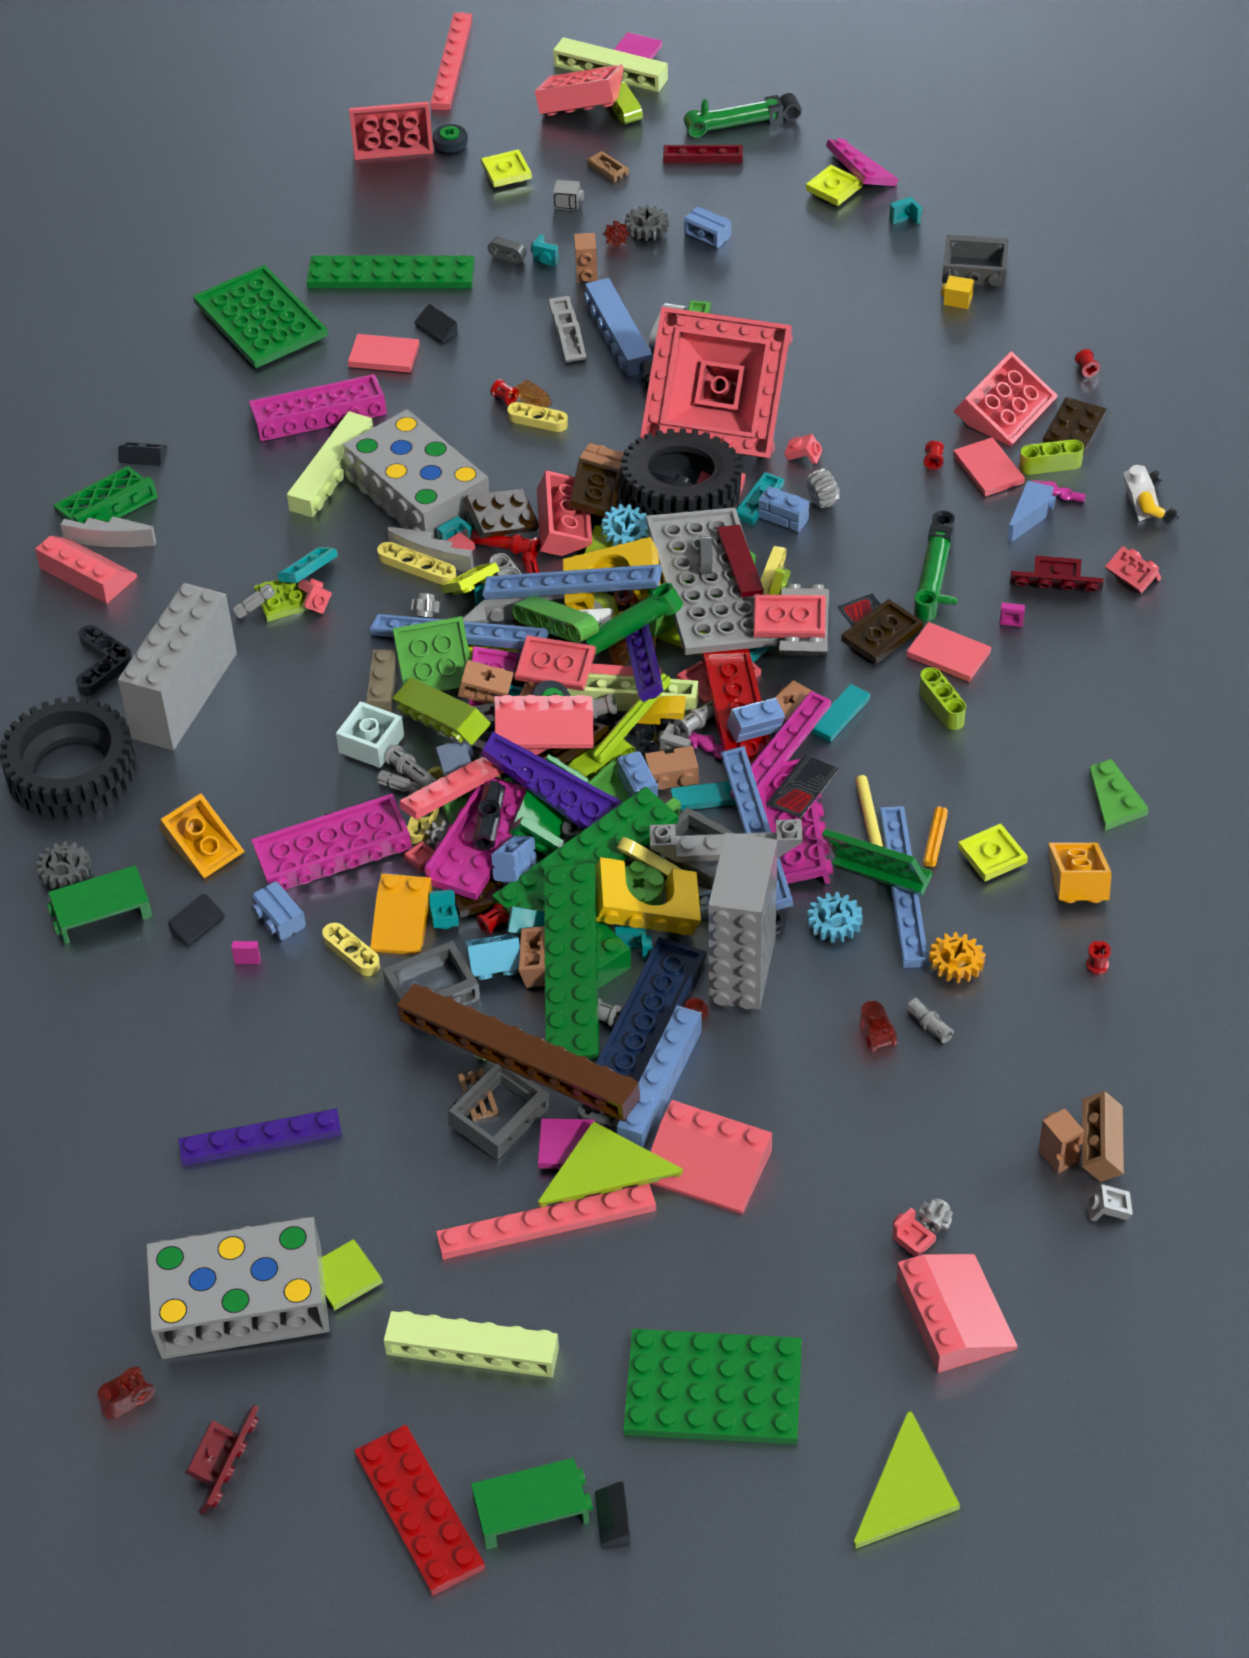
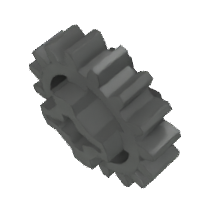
(646, 222)
(63, 865)

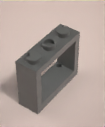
(976, 248)
(698, 823)
(462, 992)
(496, 1146)

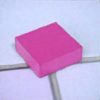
(1012, 614)
(246, 952)

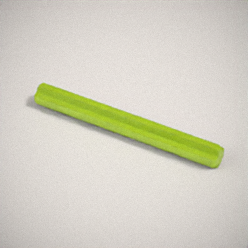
(626, 724)

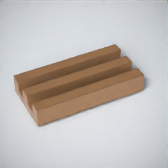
(605, 167)
(472, 1077)

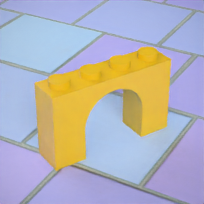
(623, 555)
(620, 907)

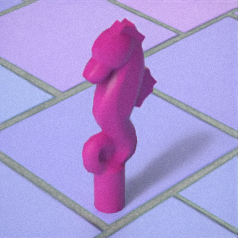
(1064, 493)
(707, 743)

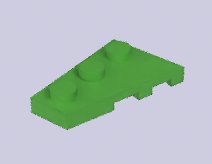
(1115, 795)

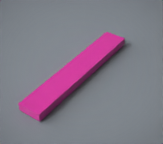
(788, 739)

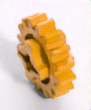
(956, 957)

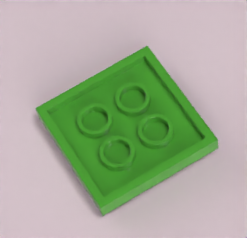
(433, 653)

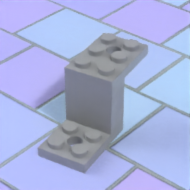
(806, 646)

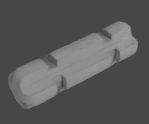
(253, 601)
(398, 782)

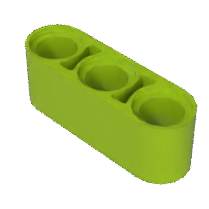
(627, 106)
(1051, 457)
(942, 698)
(590, 768)

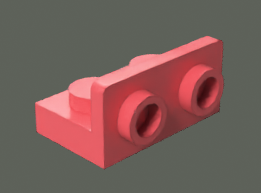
(1132, 569)

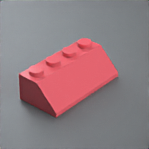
(560, 527)
(83, 568)
(545, 720)

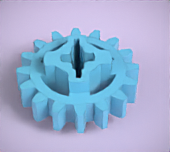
(614, 525)
(837, 917)

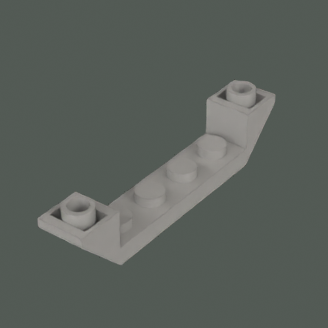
(501, 609)
(708, 847)

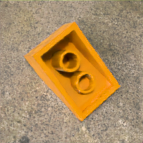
(200, 836)
(1079, 872)
(401, 914)

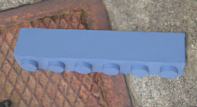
(617, 325)
(662, 1075)

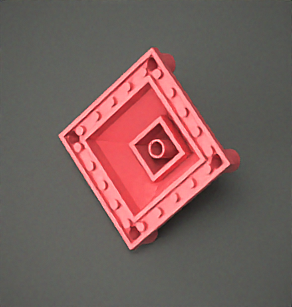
(717, 378)

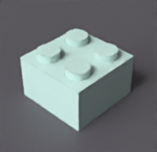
(369, 734)

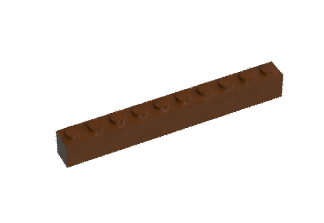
(519, 1052)

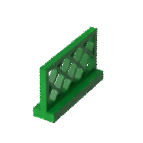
(118, 500)
(877, 863)

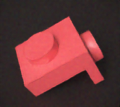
(804, 446)
(317, 595)
(911, 1233)

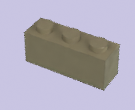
(383, 679)

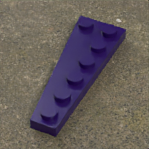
(558, 788)

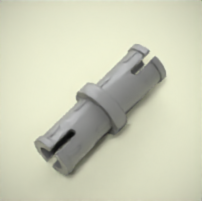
(929, 1020)

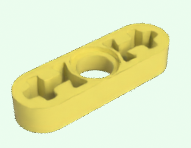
(552, 419)
(642, 854)
(349, 939)

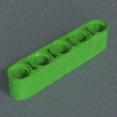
(556, 618)

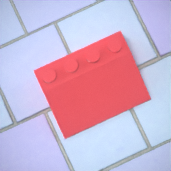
(579, 90)
(391, 130)
(1006, 401)
(716, 1154)
(954, 1309)

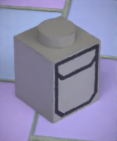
(567, 195)

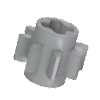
(425, 605)
(432, 832)
(935, 1215)

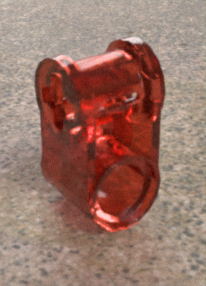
(877, 1030)
(126, 1392)

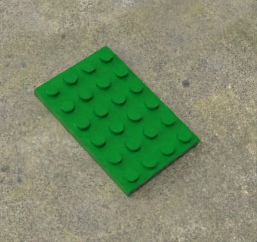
(260, 316)
(713, 1386)

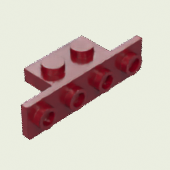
(1057, 572)
(216, 1454)

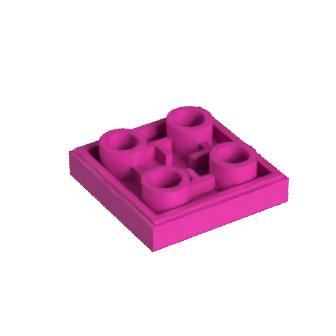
(639, 45)
(559, 1139)

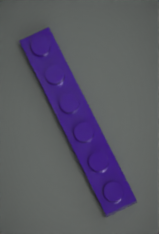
(644, 664)
(259, 1137)

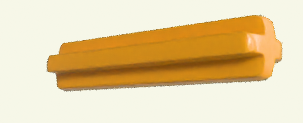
(935, 837)

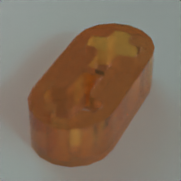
(533, 394)

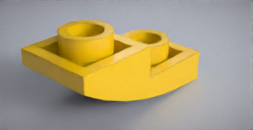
(665, 707)

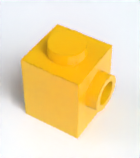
(957, 292)

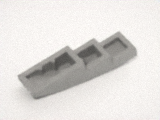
(567, 329)
(114, 533)
(440, 549)

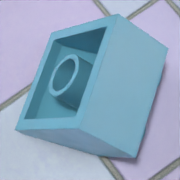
(493, 955)

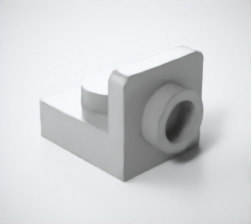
(669, 741)
(1110, 1202)

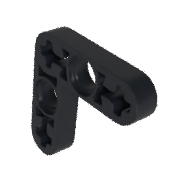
(91, 679)
(639, 730)

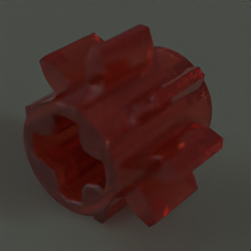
(610, 233)

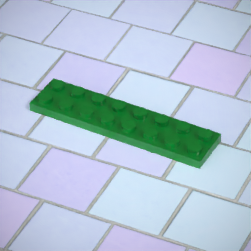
(390, 271)
(601, 839)
(571, 959)

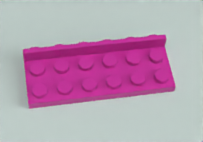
(317, 407)
(332, 843)
(808, 858)
(456, 860)

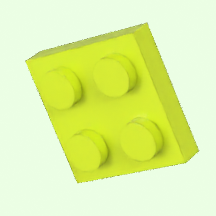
(506, 168)
(833, 185)
(467, 580)
(992, 852)

